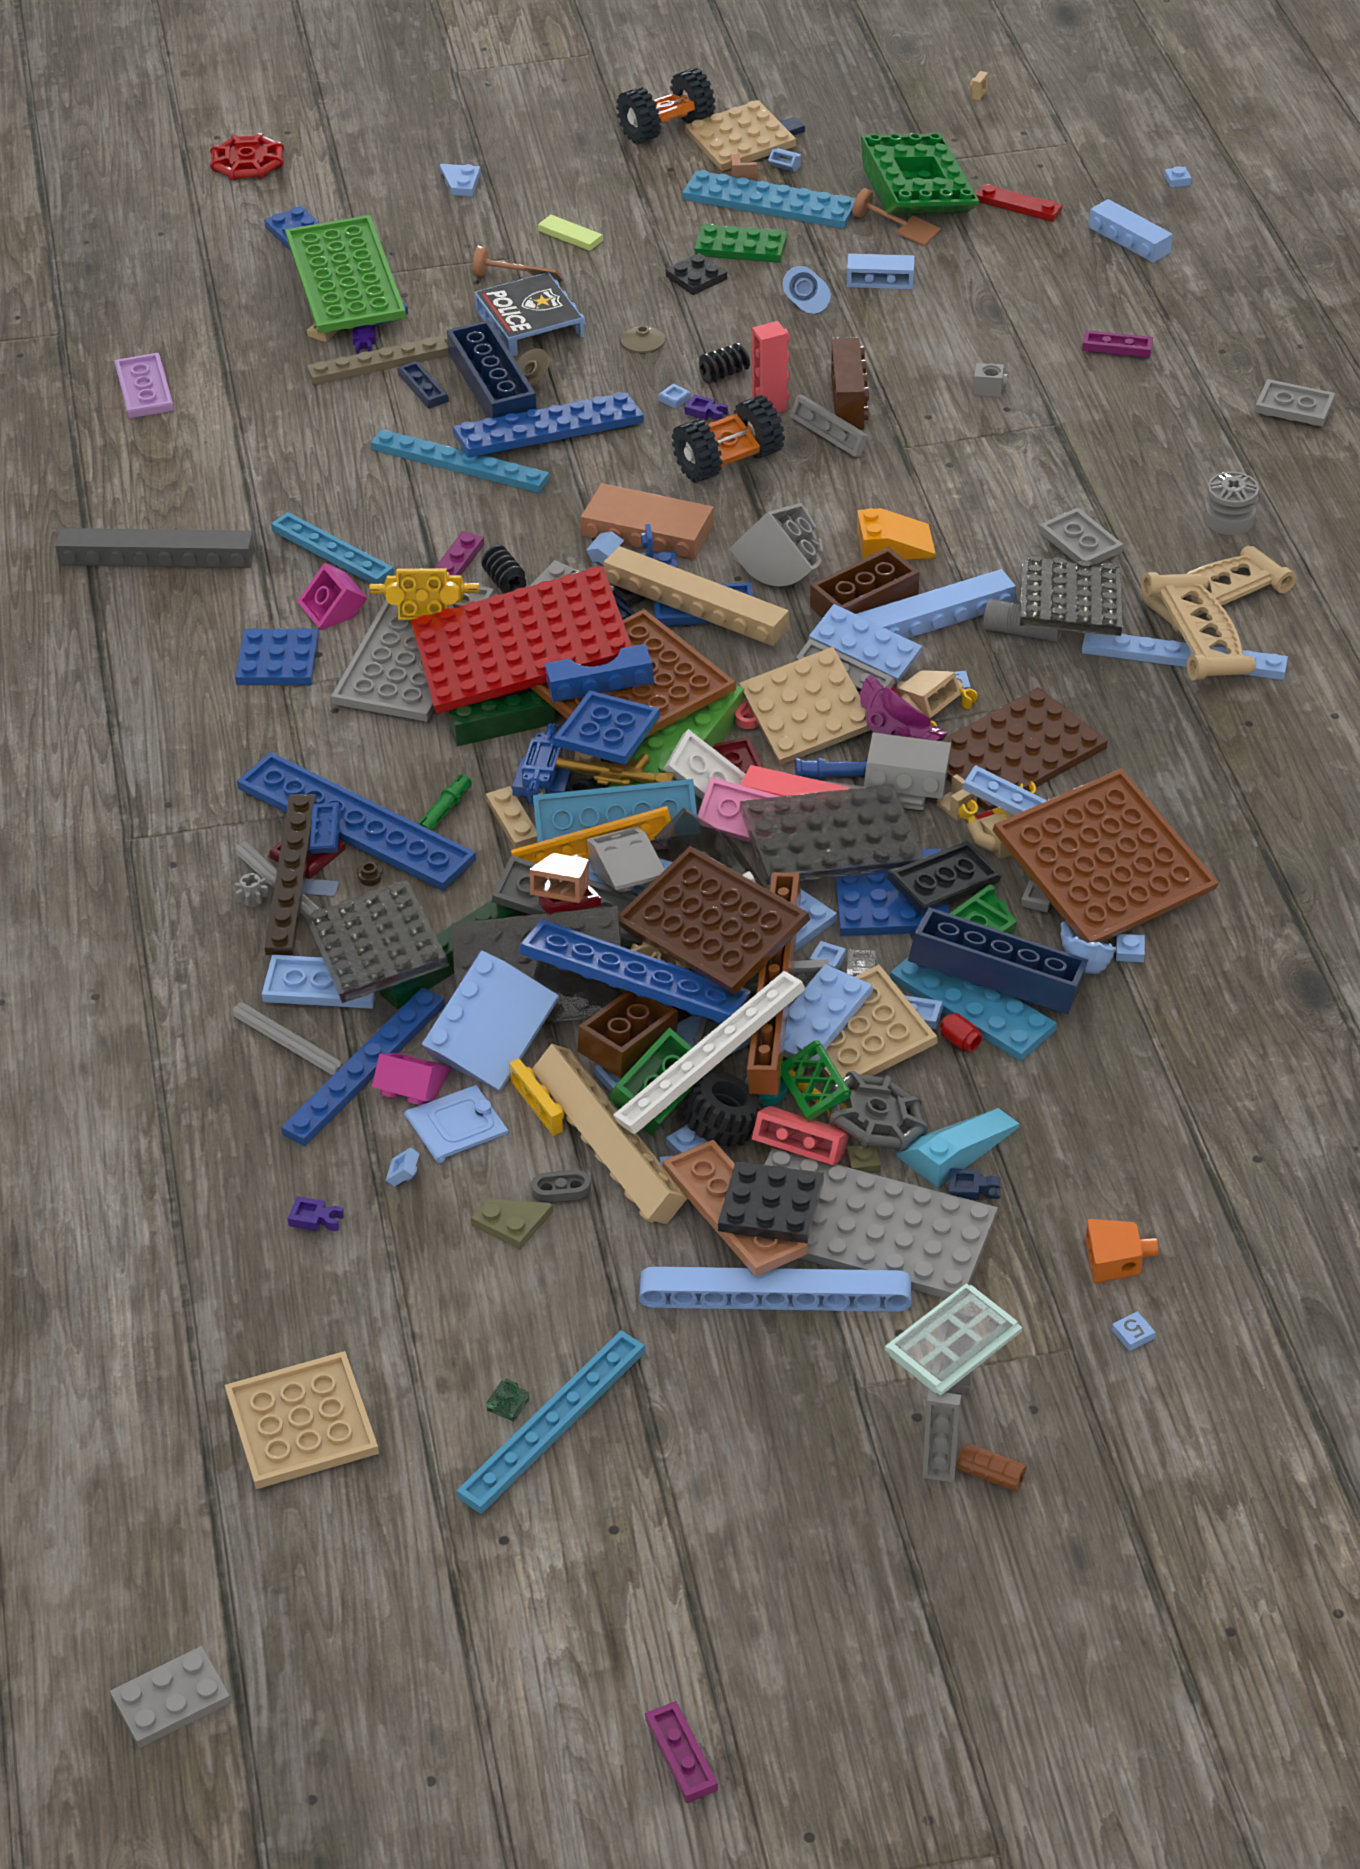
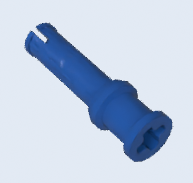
(821, 769)

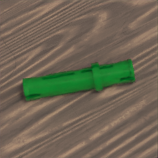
(449, 798)

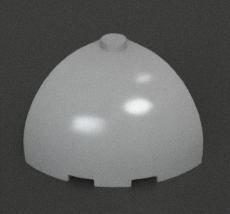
(780, 547)

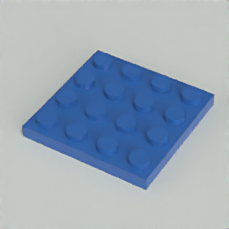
(874, 906)

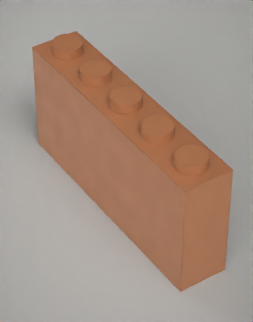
(673, 522)

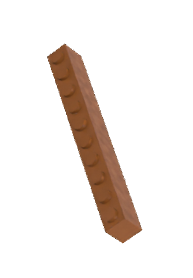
(768, 1041)

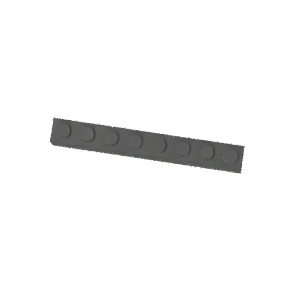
(155, 547)

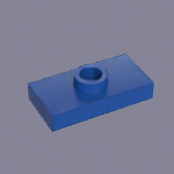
(325, 828)

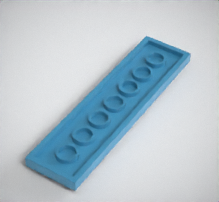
(769, 199)

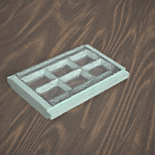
(953, 1339)

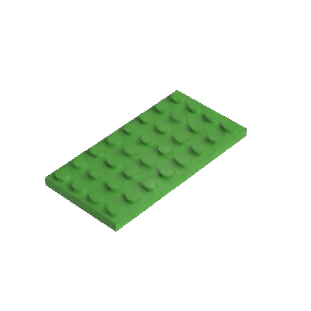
(345, 274)

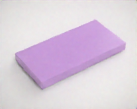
(144, 385)

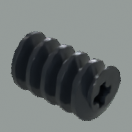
(723, 362)
(503, 569)

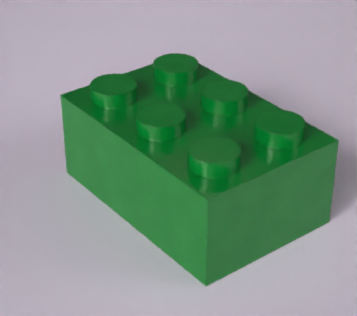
(652, 1064)

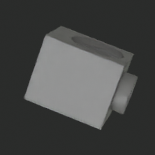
(989, 380)

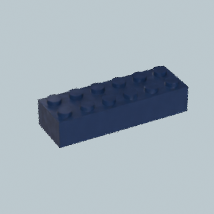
(490, 370)
(998, 960)

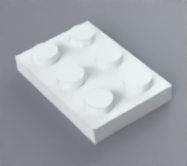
(700, 762)

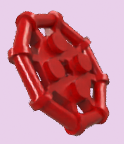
(247, 156)

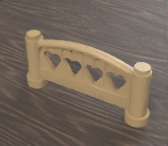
(1262, 573)
(1204, 660)

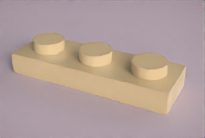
(512, 817)

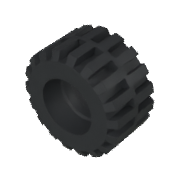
(722, 1109)

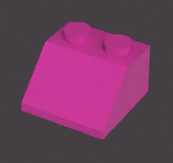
(331, 597)
(409, 1077)

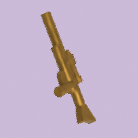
(615, 773)

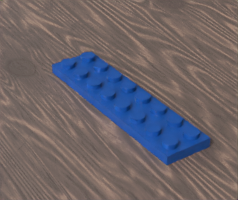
(547, 424)
(631, 971)

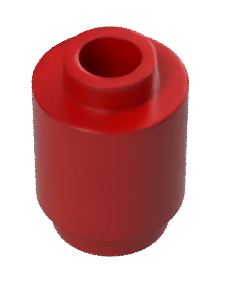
(961, 1032)

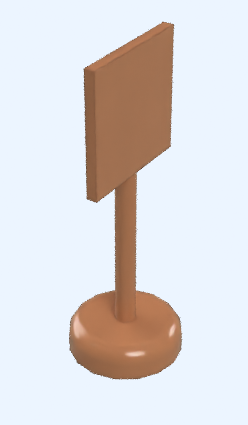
(913, 229)
(481, 263)

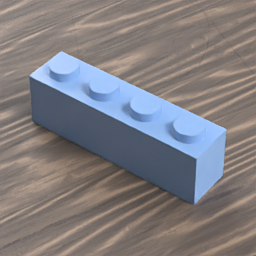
(1130, 230)

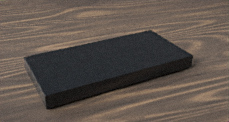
(944, 877)

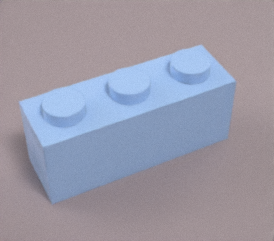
(880, 271)

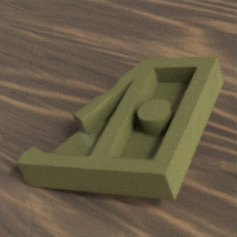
(511, 1219)

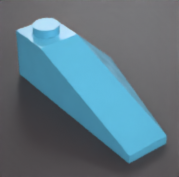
(956, 1145)

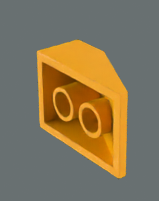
(884, 529)

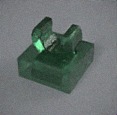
(507, 1400)

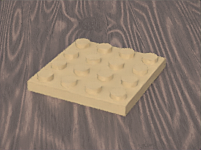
(740, 130)
(806, 705)
(881, 1031)
(301, 1420)

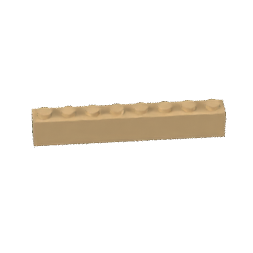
(697, 596)
(616, 1147)

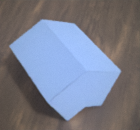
(776, 161)
(603, 546)

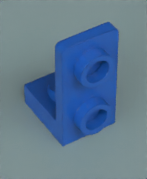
(647, 542)

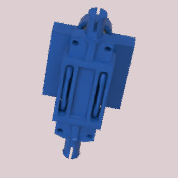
(538, 770)

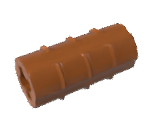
(991, 1467)

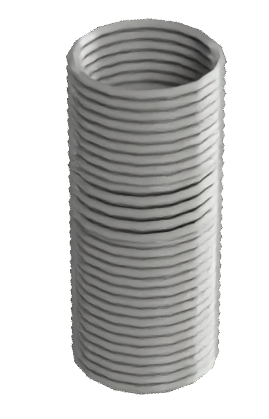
(1001, 618)

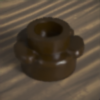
(369, 873)

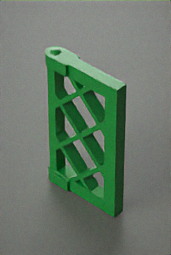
(825, 1099)

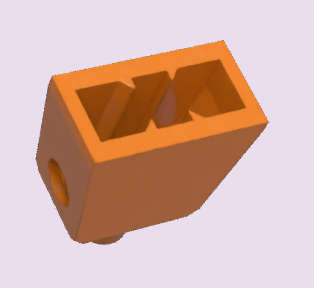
(1116, 1249)

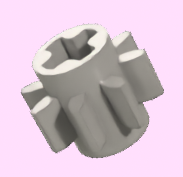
(251, 890)

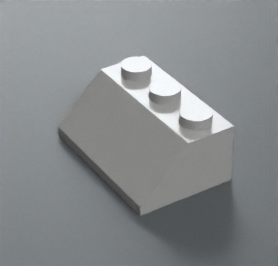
(909, 763)

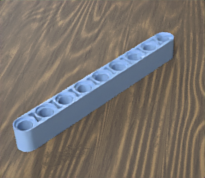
(775, 1289)

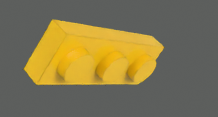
(536, 1096)

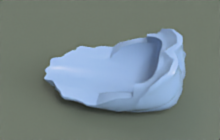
(1097, 953)

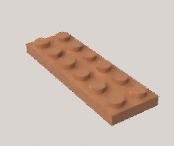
(704, 1178)

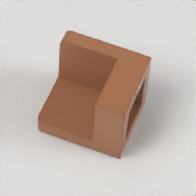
(745, 170)

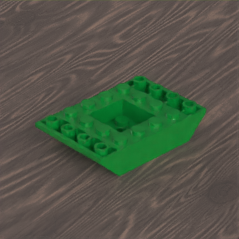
(916, 174)

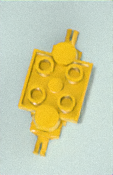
(423, 591)

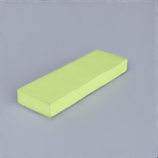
(570, 232)

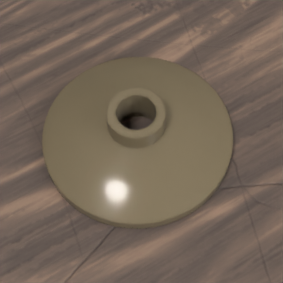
(642, 339)
(534, 365)

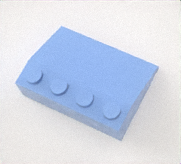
(489, 1021)

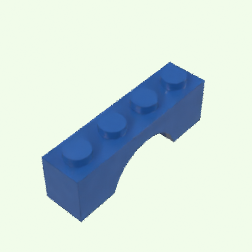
(627, 670)

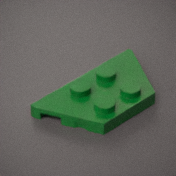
(987, 910)

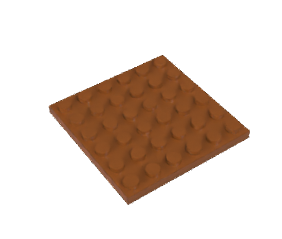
(681, 675)
(1105, 857)

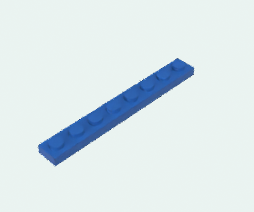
(362, 1066)

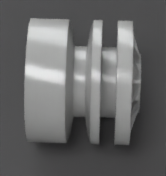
(1231, 503)

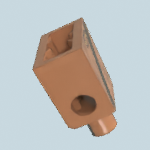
(560, 877)

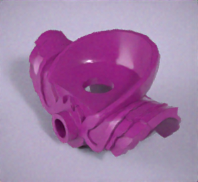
(894, 716)

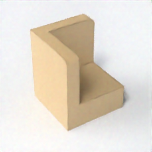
(955, 798)

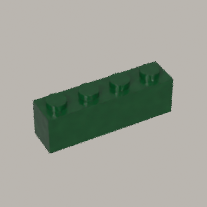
(500, 717)

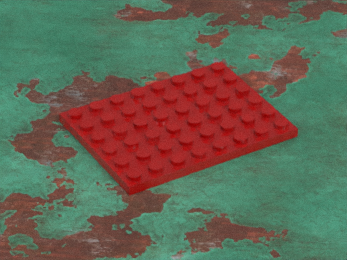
(507, 638)

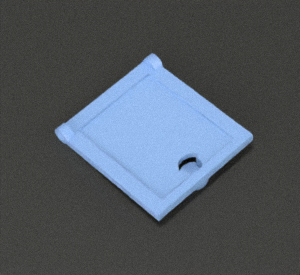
(452, 1122)

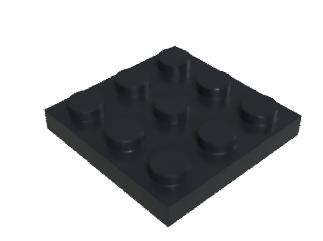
(771, 1202)

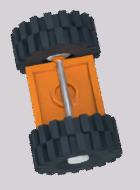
(690, 100)
(749, 431)

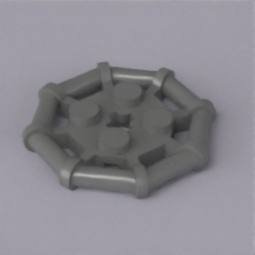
(887, 1119)

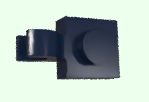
(969, 1183)

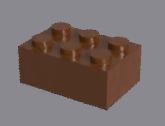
(624, 1031)

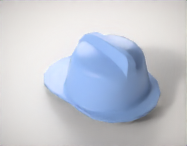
(806, 289)

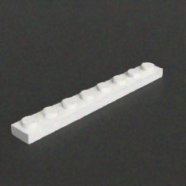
(709, 1052)

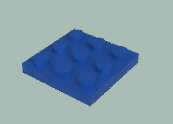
(277, 656)
(607, 727)

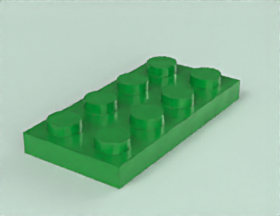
(741, 243)

